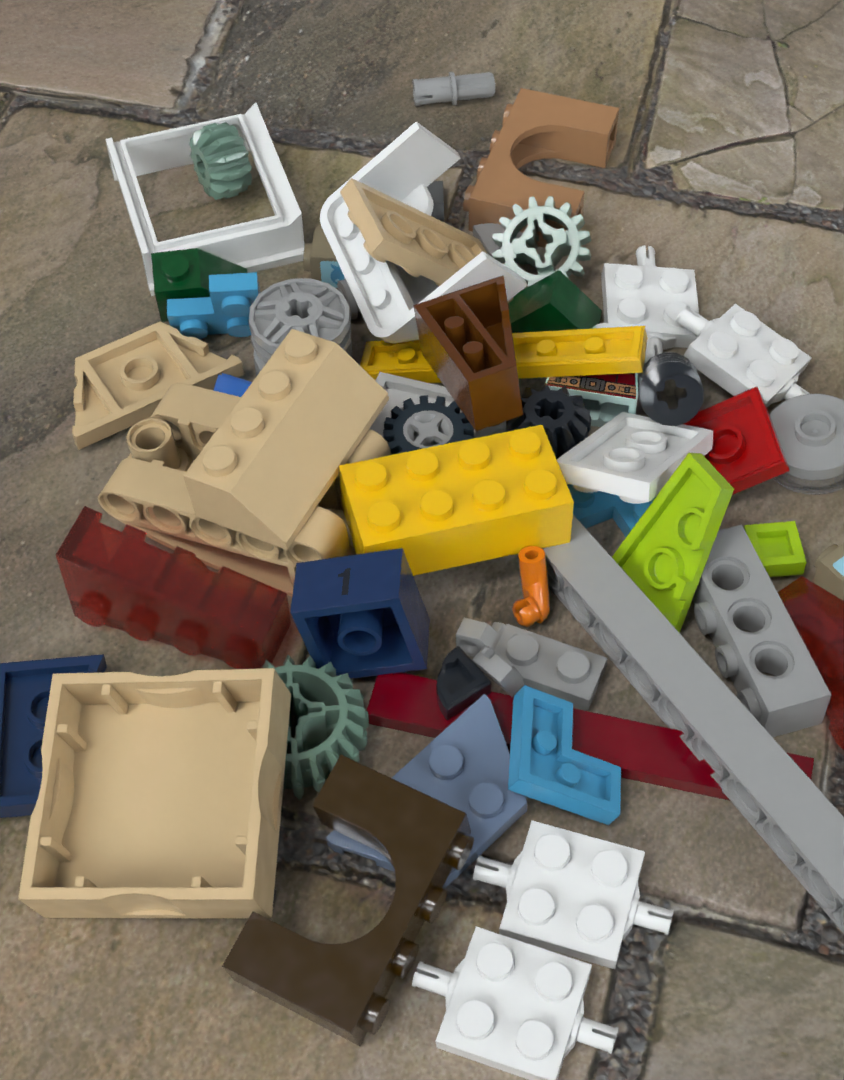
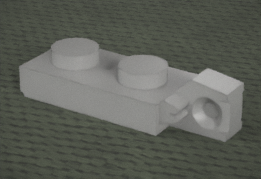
(542, 661)

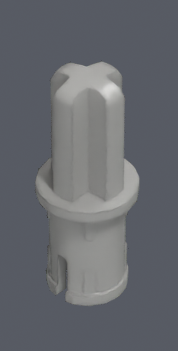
(453, 88)

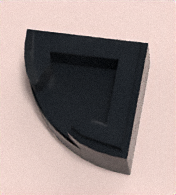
(459, 683)

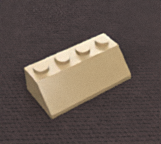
(285, 440)

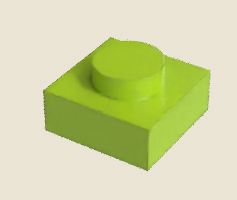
(778, 547)

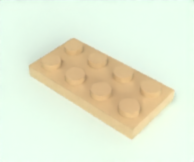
(408, 235)

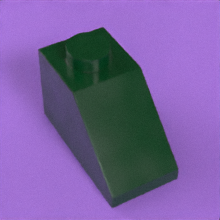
(186, 275)

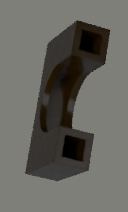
(348, 981)

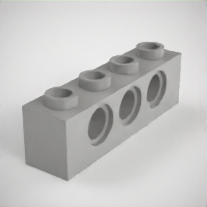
(797, 693)

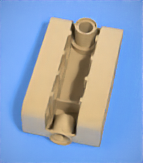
(154, 498)

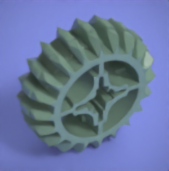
(328, 722)

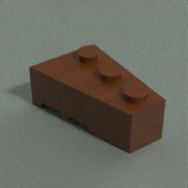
(472, 351)

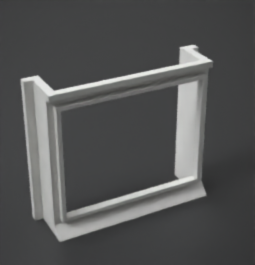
(250, 244)

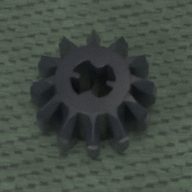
(561, 415)

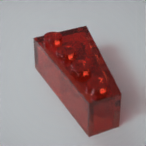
(169, 596)

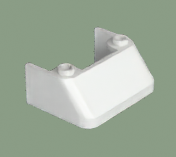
(385, 289)

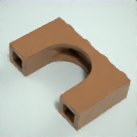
(532, 130)

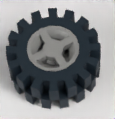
(425, 425)

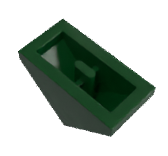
(552, 306)

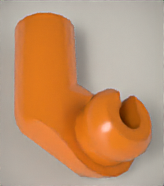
(535, 588)

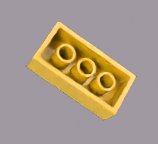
(459, 500)

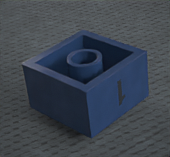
(361, 614)

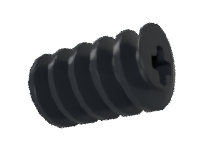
(687, 393)

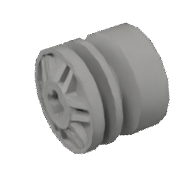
(302, 306)

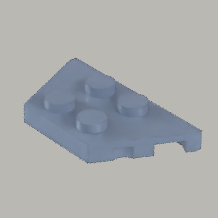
(465, 770)

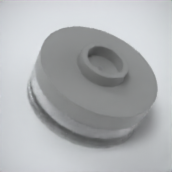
(812, 443)

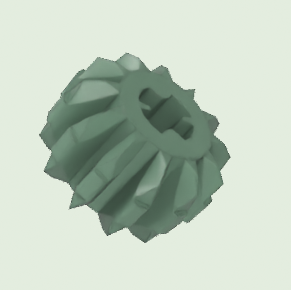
(220, 160)

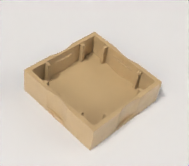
(159, 796)

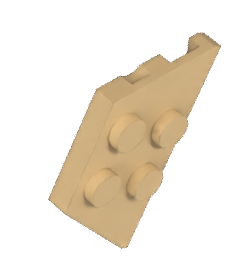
(131, 376)

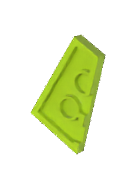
(675, 537)

